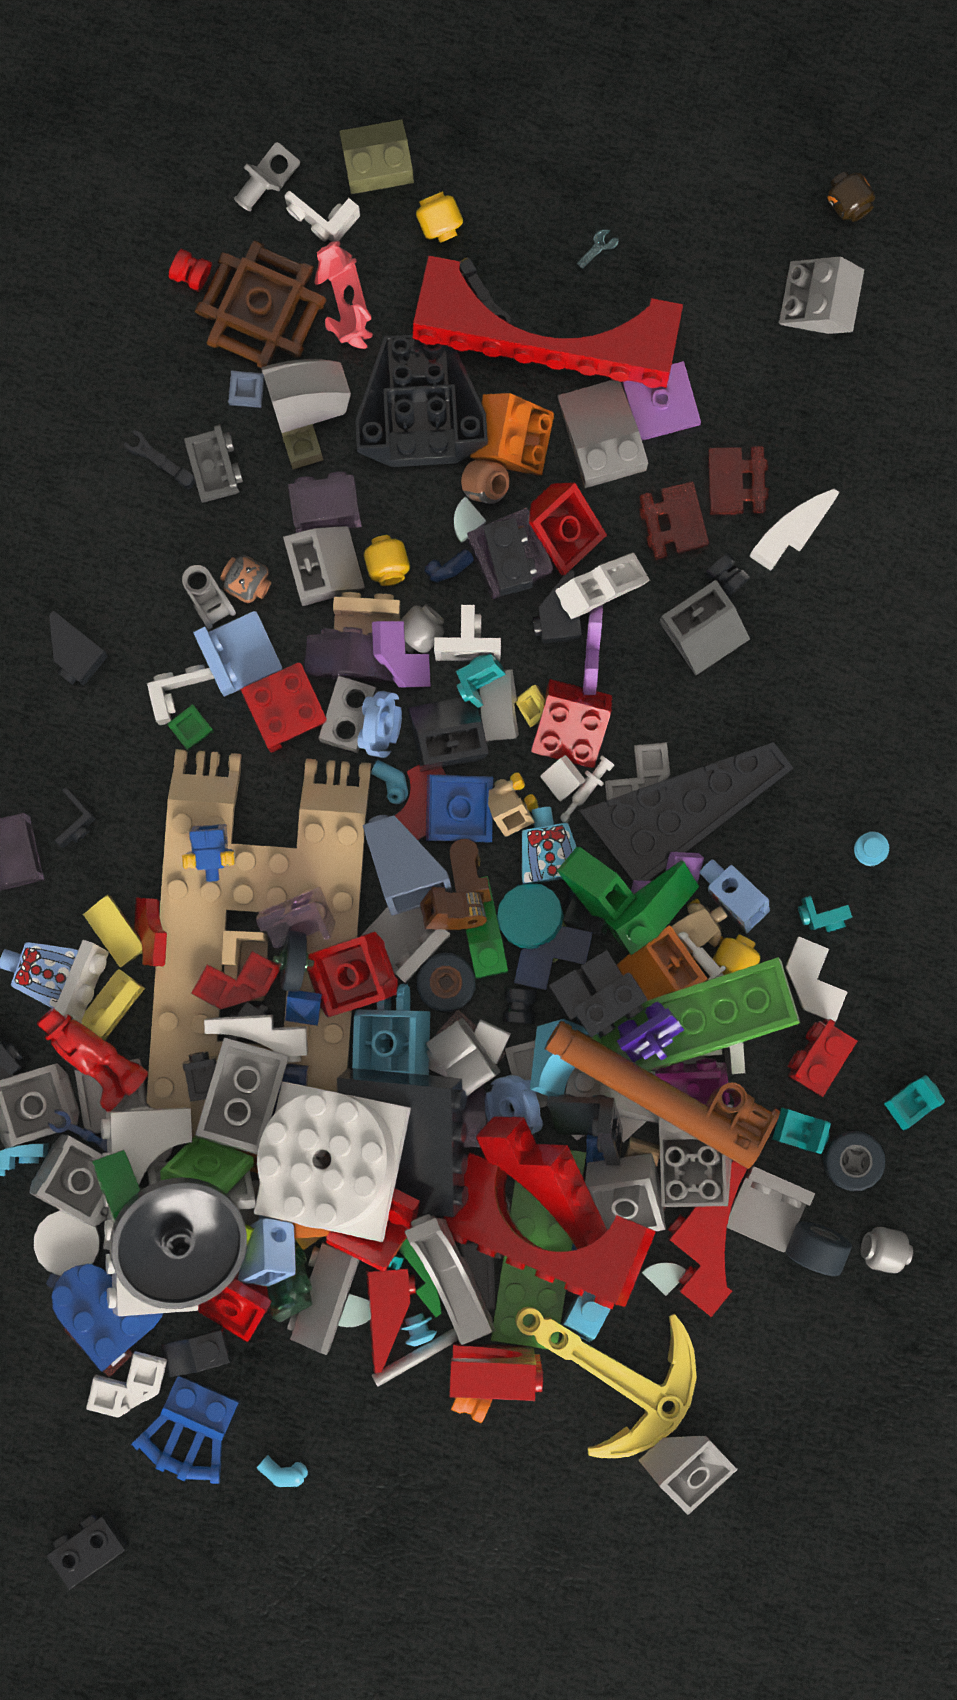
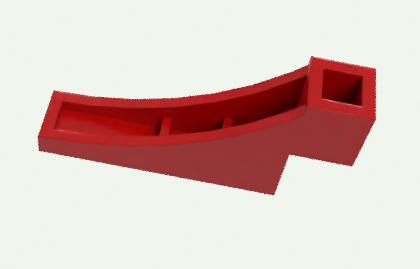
(546, 1173)
(703, 1238)

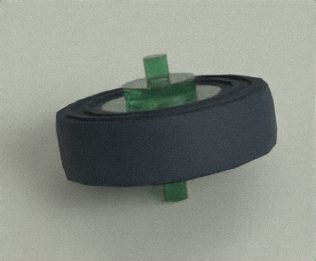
(293, 961)

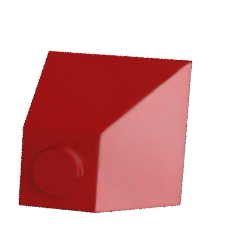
(565, 525)

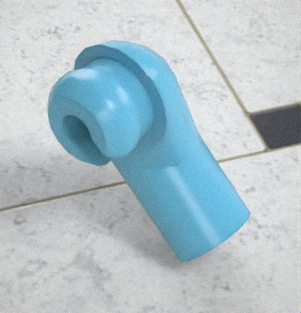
(394, 779)
(283, 1477)

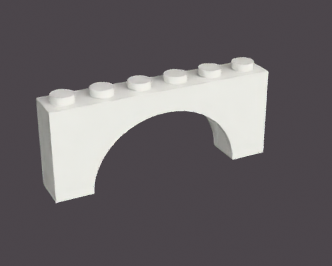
(143, 1137)

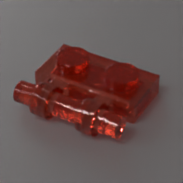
(726, 480)
(684, 519)

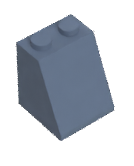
(402, 864)

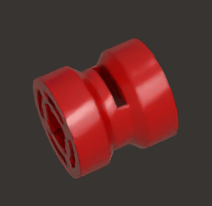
(190, 270)

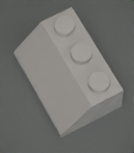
(330, 1287)

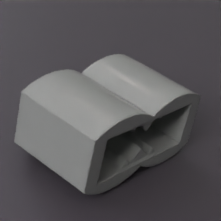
(462, 1056)

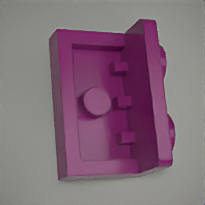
(697, 1079)

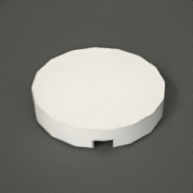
(65, 1242)

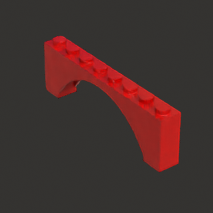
(455, 317)

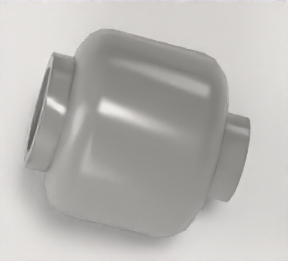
(421, 627)
(886, 1249)

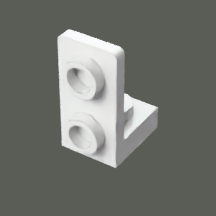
(340, 218)
(163, 703)

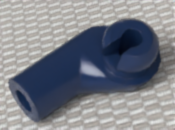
(451, 568)

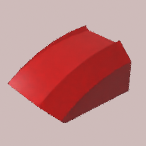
(352, 974)

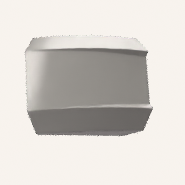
(306, 391)
(30, 1103)
(70, 1181)

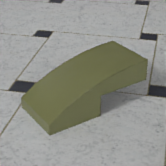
(302, 446)

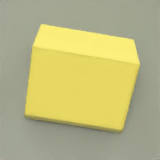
(531, 704)

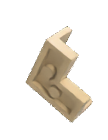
(237, 948)

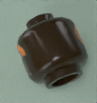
(851, 196)

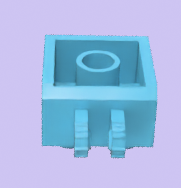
(406, 1028)

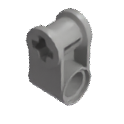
(210, 600)

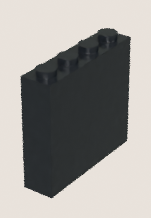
(433, 1145)

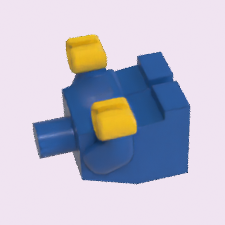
(209, 850)

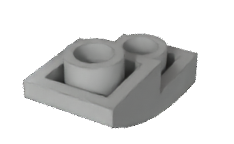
(498, 709)

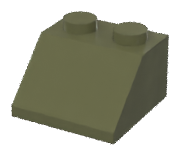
(377, 156)

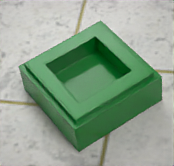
(190, 727)

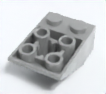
(691, 1170)

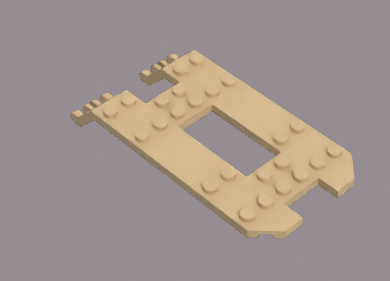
(262, 876)

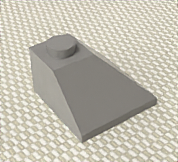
(687, 1468)

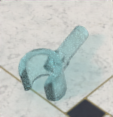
(597, 247)

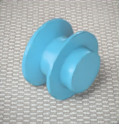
(871, 848)
(418, 1329)

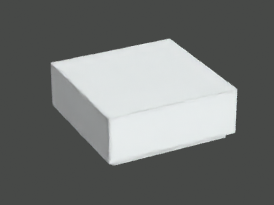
(562, 778)

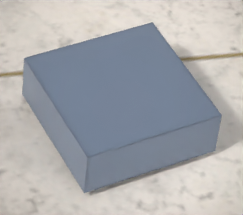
(246, 389)

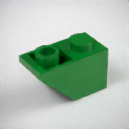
(595, 885)

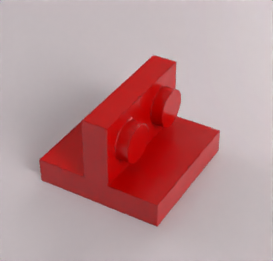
(238, 1307)

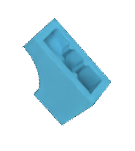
(549, 1071)

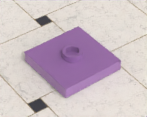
(663, 409)

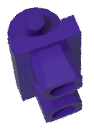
(650, 1036)

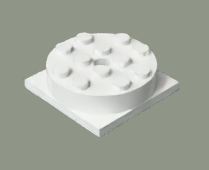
(365, 1158)

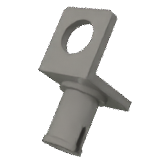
(264, 177)

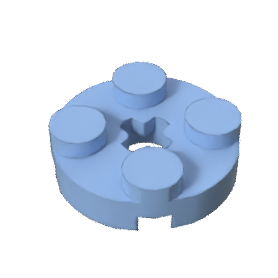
(380, 723)
(515, 1092)

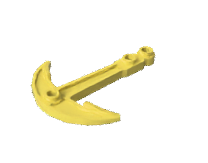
(649, 1395)

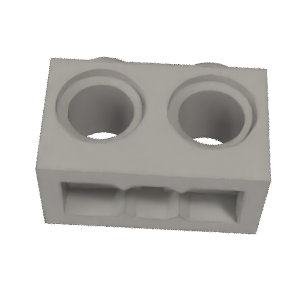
(340, 713)

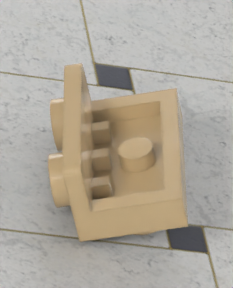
(360, 612)

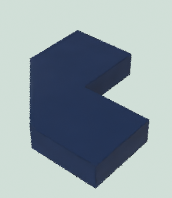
(536, 963)

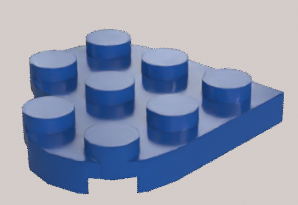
(83, 1310)

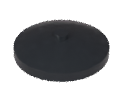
(178, 1243)

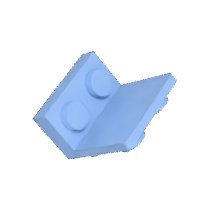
(238, 653)

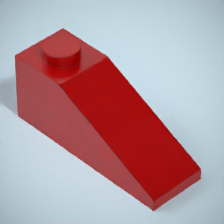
(388, 1303)

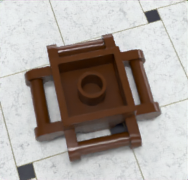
(260, 304)

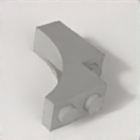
(451, 1277)

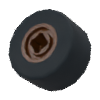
(446, 982)

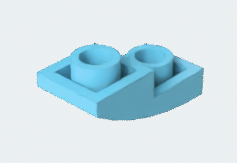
(26, 1154)

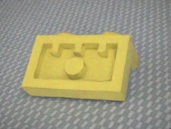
(111, 1004)

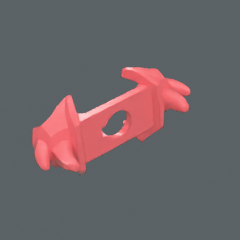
(341, 270)

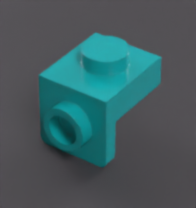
(476, 675)
(830, 920)
(914, 1102)
(802, 1131)

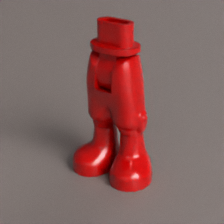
(91, 1055)

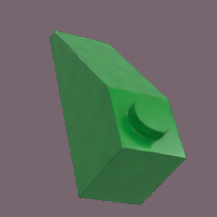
(653, 908)
(487, 944)

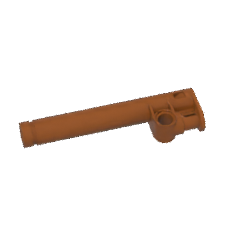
(732, 1131)

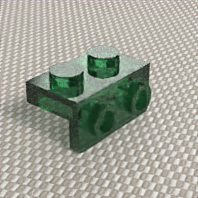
(291, 1293)

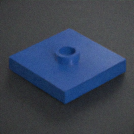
(458, 808)

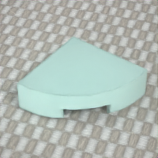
(466, 519)
(664, 1275)
(355, 1312)

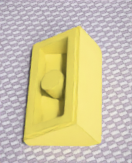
(114, 931)

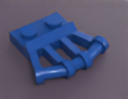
(200, 1410)

